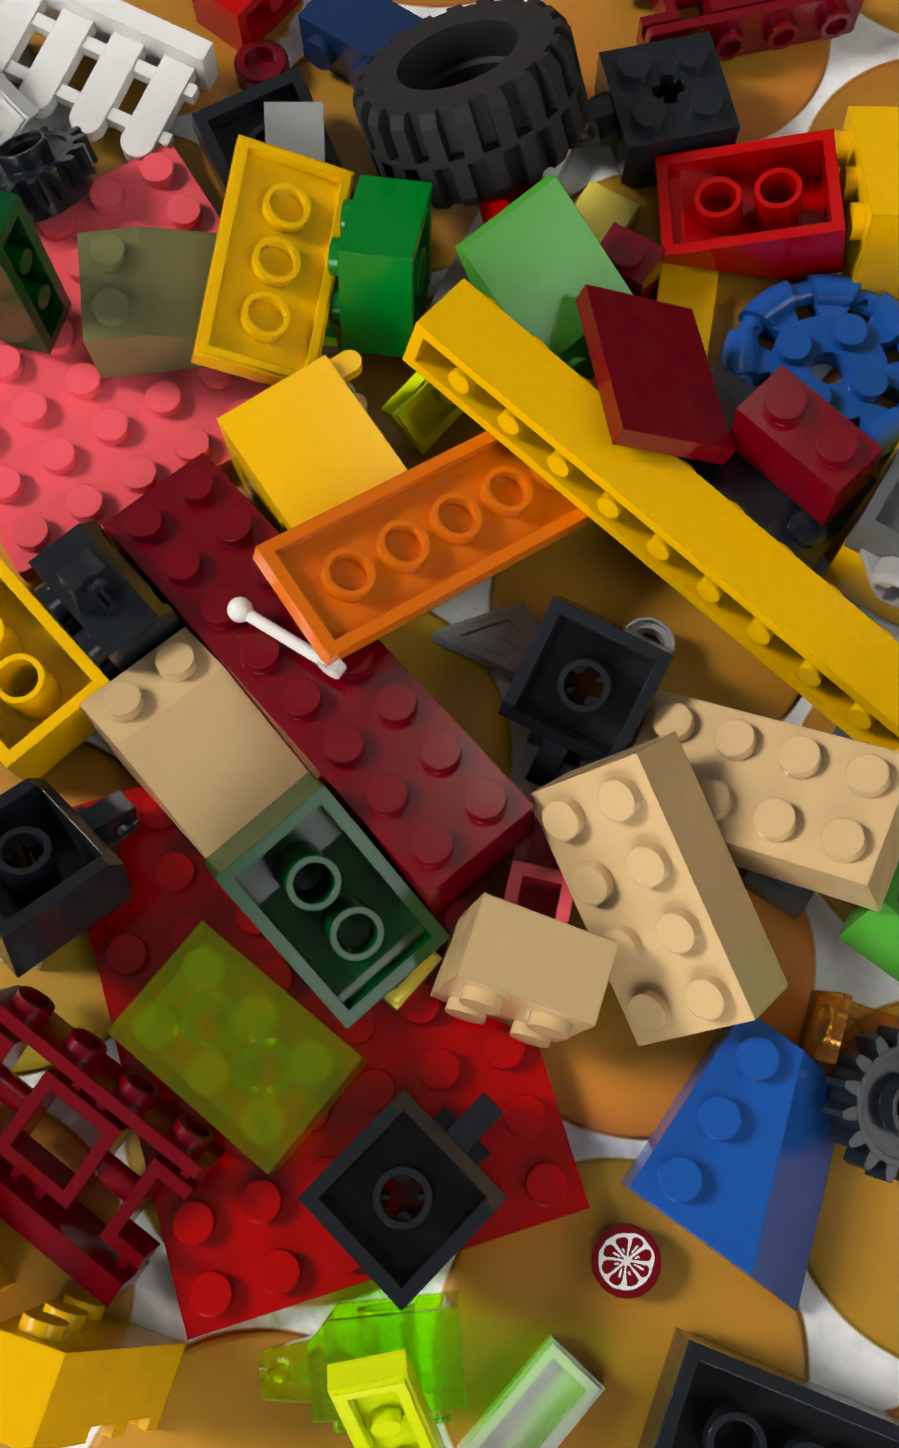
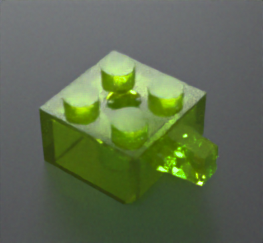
(363, 1328)

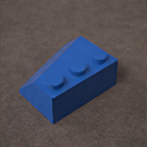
(745, 1156)

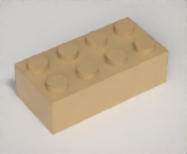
(791, 796)
(664, 887)

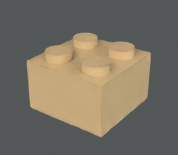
(523, 972)

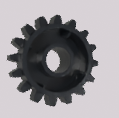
(47, 169)
(865, 1103)

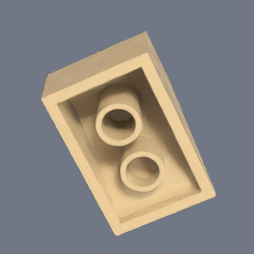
(193, 740)

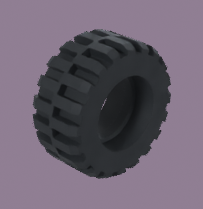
(474, 100)

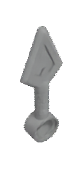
(504, 635)

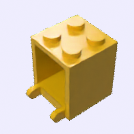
(308, 443)

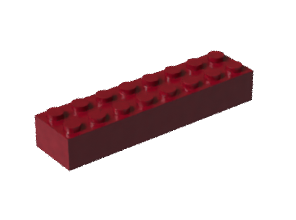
(370, 736)

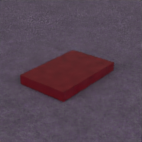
(653, 376)

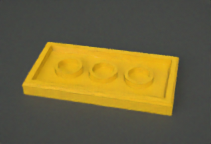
(270, 264)

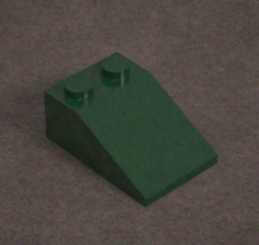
(326, 899)

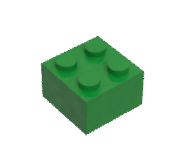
(382, 264)

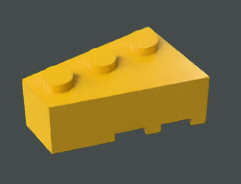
(870, 196)
(80, 1370)

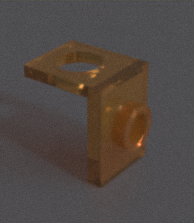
(833, 1022)

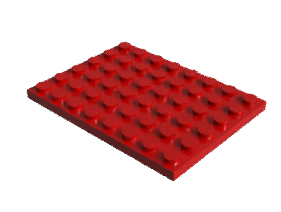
(245, 1236)

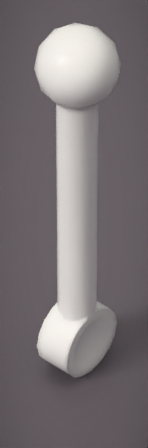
(241, 610)

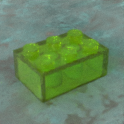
(237, 1048)

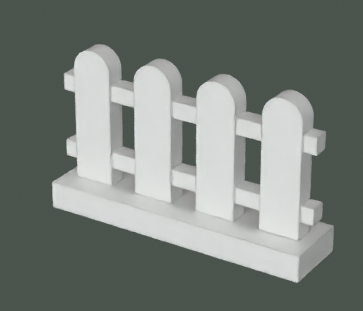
(126, 47)

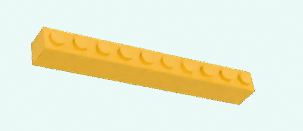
(662, 514)

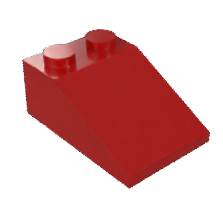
(754, 207)

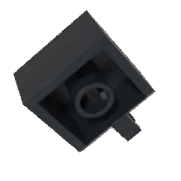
(659, 103)
(102, 599)
(546, 699)
(57, 869)
(406, 1142)

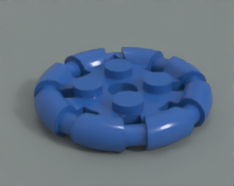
(825, 338)

